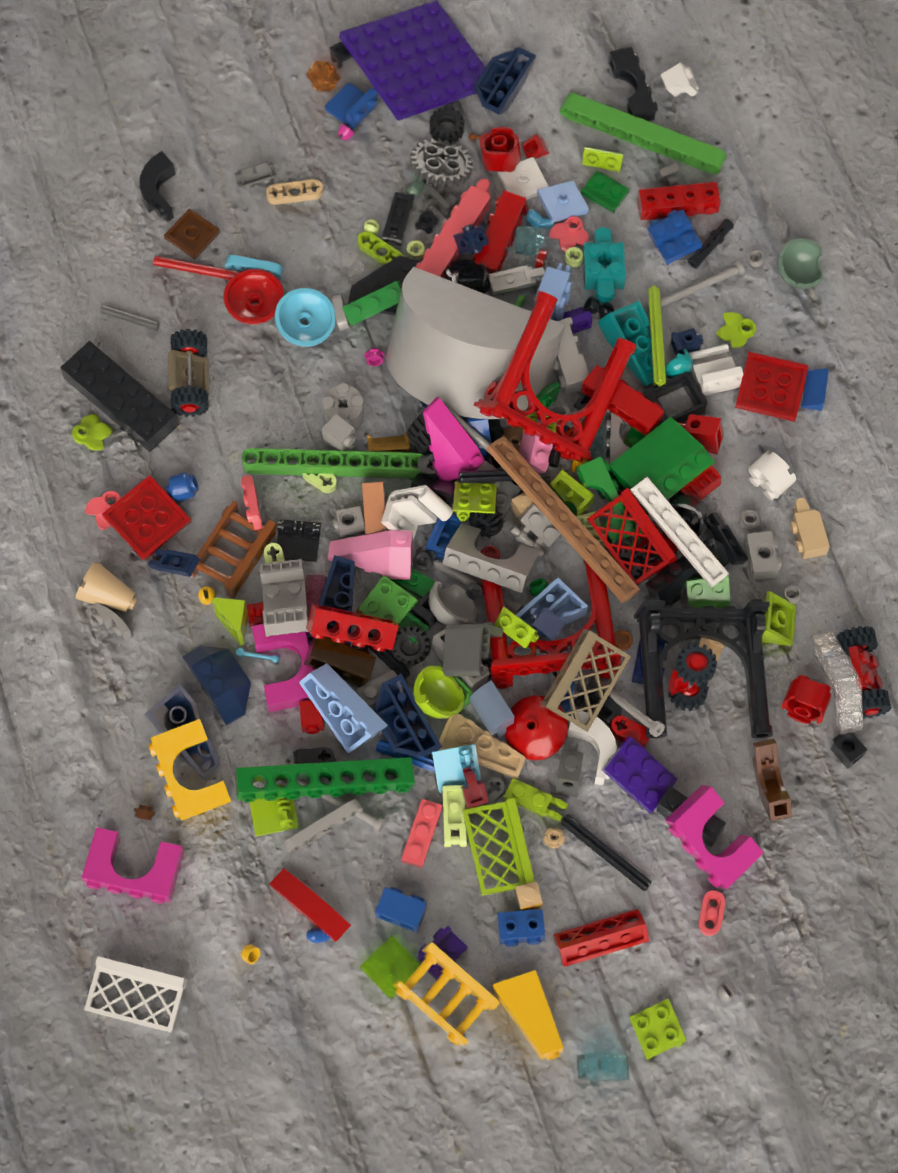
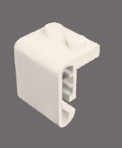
(715, 370)
(414, 507)

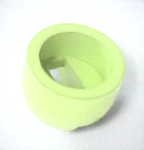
(372, 226)

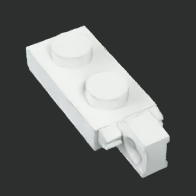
(515, 279)

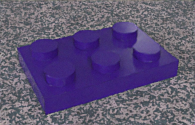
(639, 774)

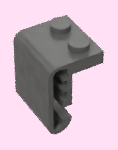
(466, 646)

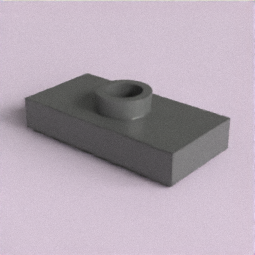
(504, 496)

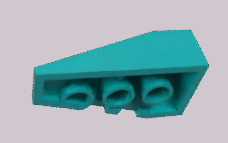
(632, 324)

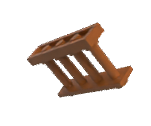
(243, 566)

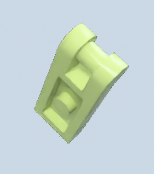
(453, 818)

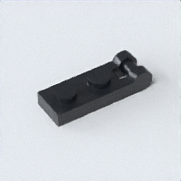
(398, 218)

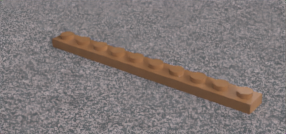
(563, 519)

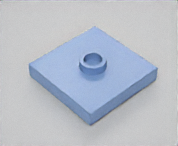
(562, 201)

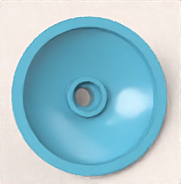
(309, 306)

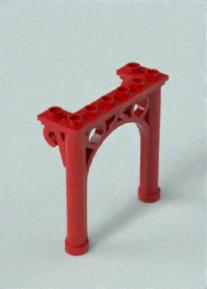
(502, 397)
(507, 663)

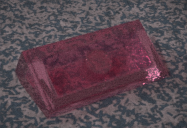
(314, 588)

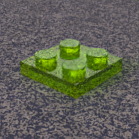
(389, 964)

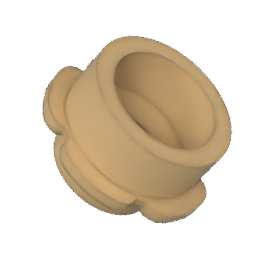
(560, 839)

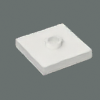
(524, 179)

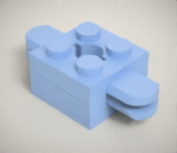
(558, 285)

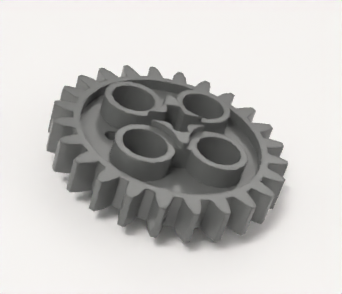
(441, 162)

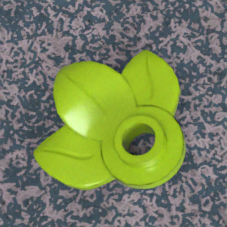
(734, 331)
(94, 432)

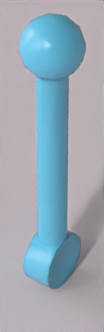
(240, 653)

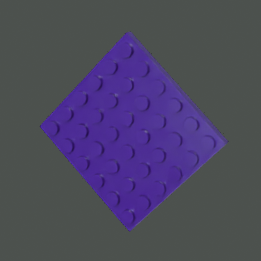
(415, 59)

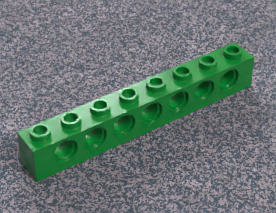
(334, 771)

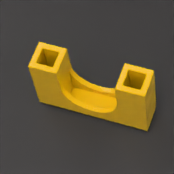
(167, 747)

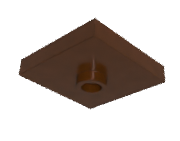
(192, 233)

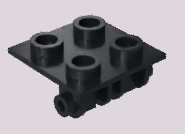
(299, 539)

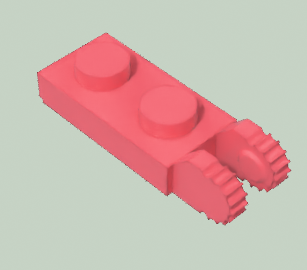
(251, 501)

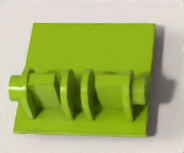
(474, 498)
(273, 815)
(658, 1029)

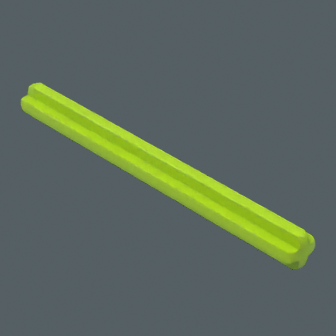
(656, 336)

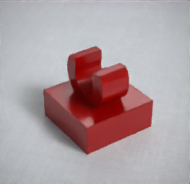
(255, 613)

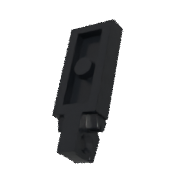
(724, 535)

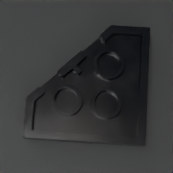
(392, 271)

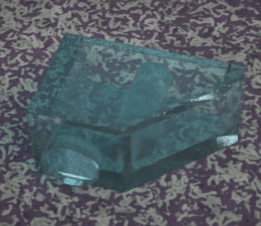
(602, 1067)

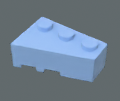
(557, 599)

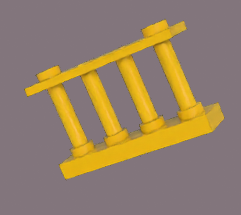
(467, 986)

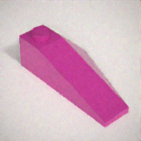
(449, 443)

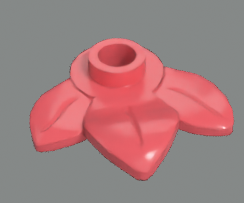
(569, 236)
(99, 505)

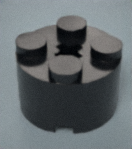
(692, 510)

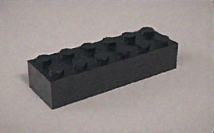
(119, 396)

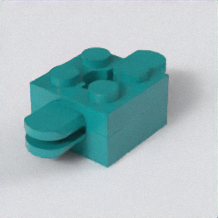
(604, 265)

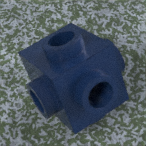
(471, 239)

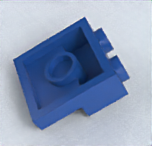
(674, 236)

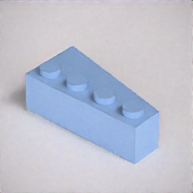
(342, 708)

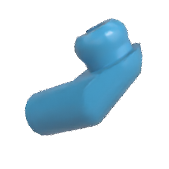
(537, 221)

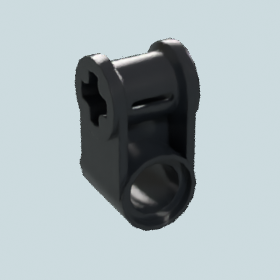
(314, 755)

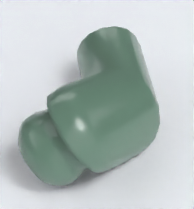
(416, 187)

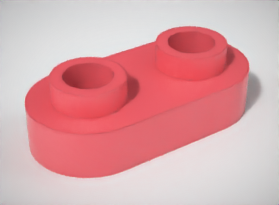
(710, 913)

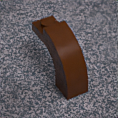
(769, 780)

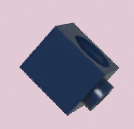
(546, 623)

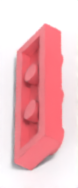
(422, 833)

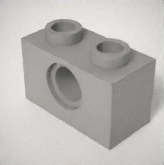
(762, 567)

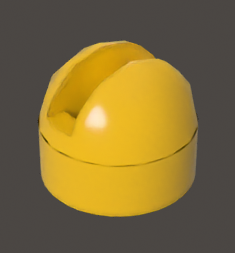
(211, 593)
(254, 955)

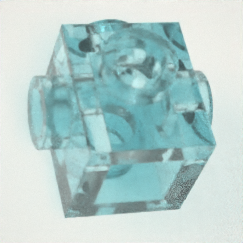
(528, 240)

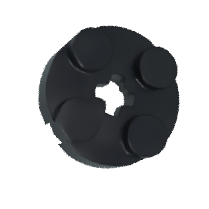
(467, 273)

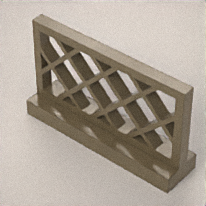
(568, 675)

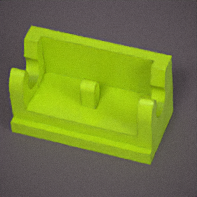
(573, 491)

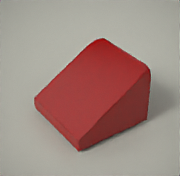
(535, 147)

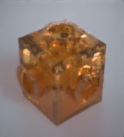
(323, 76)

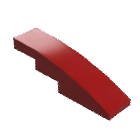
(310, 905)

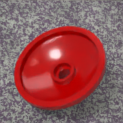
(253, 287)
(545, 738)

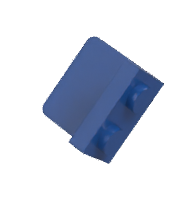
(352, 105)

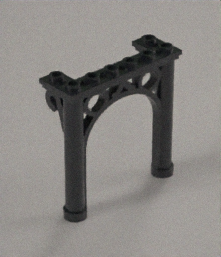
(655, 614)

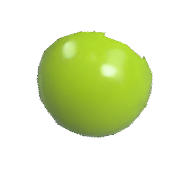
(438, 694)

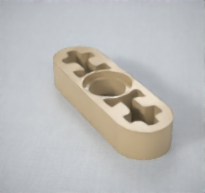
(281, 199)

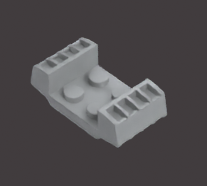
(284, 597)

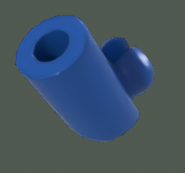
(317, 936)

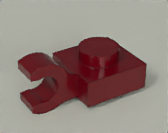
(474, 791)

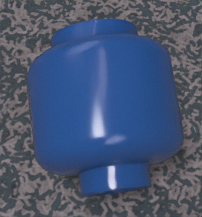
(182, 486)

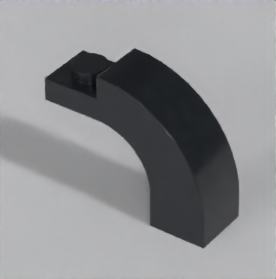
(153, 175)

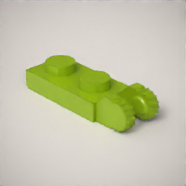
(534, 800)

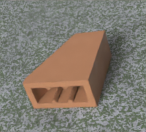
(373, 507)

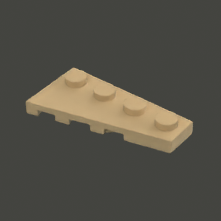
(490, 751)

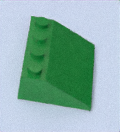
(666, 457)

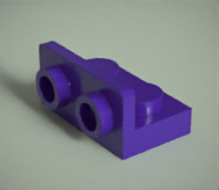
(449, 944)

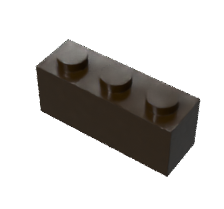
(346, 661)

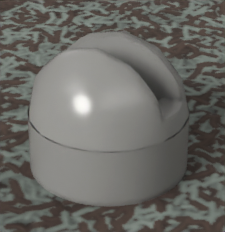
(752, 257)
(791, 592)
(722, 994)

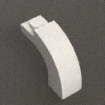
(600, 737)

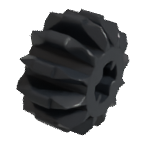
(488, 522)

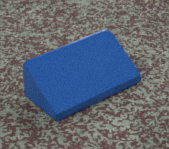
(815, 389)

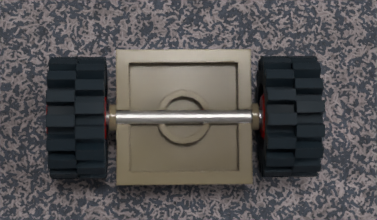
(188, 373)

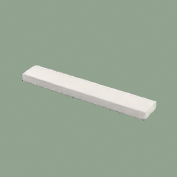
(679, 532)

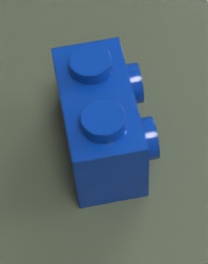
(401, 909)
(521, 927)

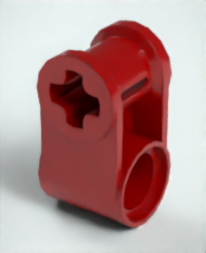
(629, 728)

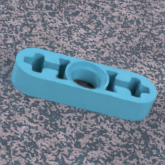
(241, 264)

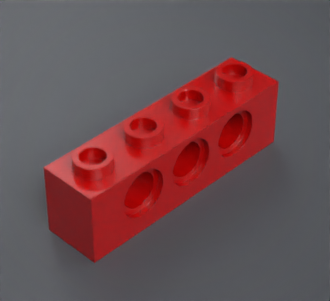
(322, 615)

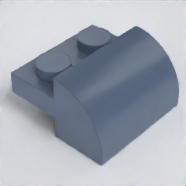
(492, 709)

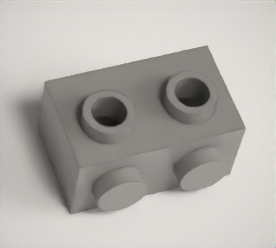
(339, 434)

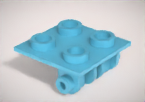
(451, 761)

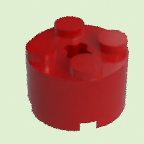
(500, 150)
(806, 700)

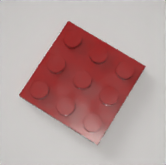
(771, 386)
(146, 518)

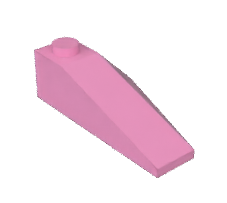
(380, 552)

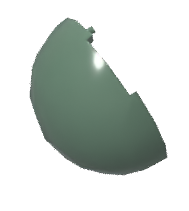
(800, 263)

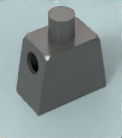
(570, 772)

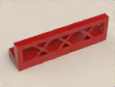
(602, 940)

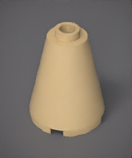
(106, 589)

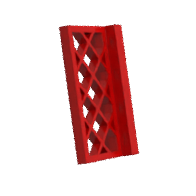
(643, 523)

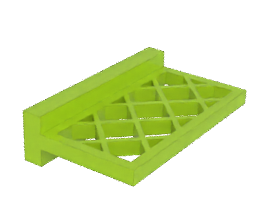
(517, 844)

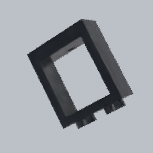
(690, 386)

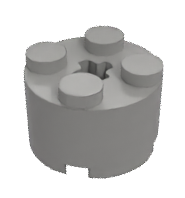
(344, 402)

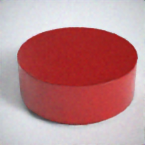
(541, 259)

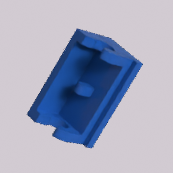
(442, 535)

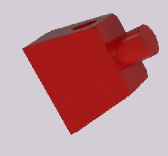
(706, 431)

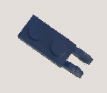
(174, 562)

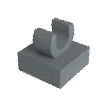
(668, 175)

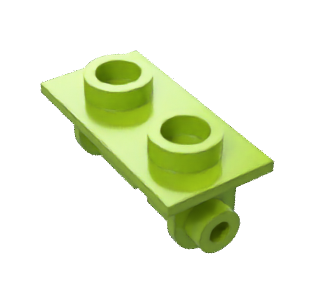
(602, 159)
(516, 628)

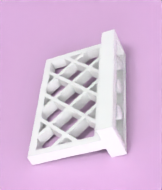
(139, 974)

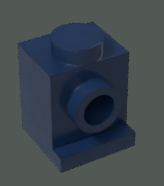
(680, 341)

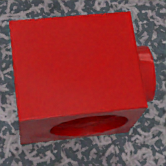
(310, 718)

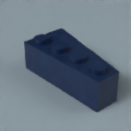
(338, 588)

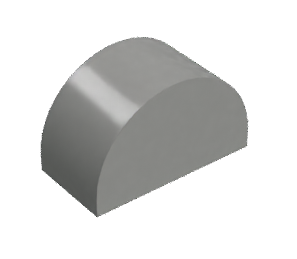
(459, 342)

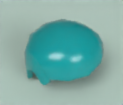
(679, 365)

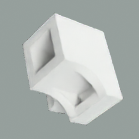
(680, 80)

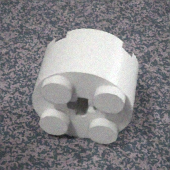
(771, 474)

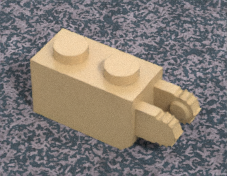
(809, 531)

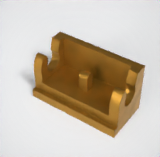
(389, 444)

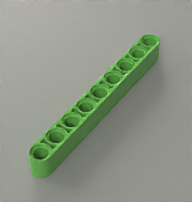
(643, 133)
(325, 457)

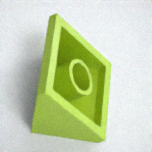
(233, 616)
(779, 621)

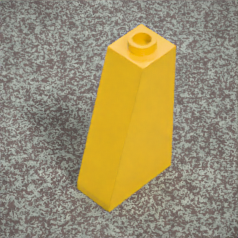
(529, 1009)

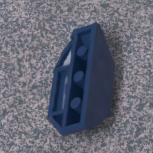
(503, 79)
(220, 680)
(407, 726)

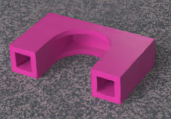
(289, 692)
(687, 825)
(156, 884)

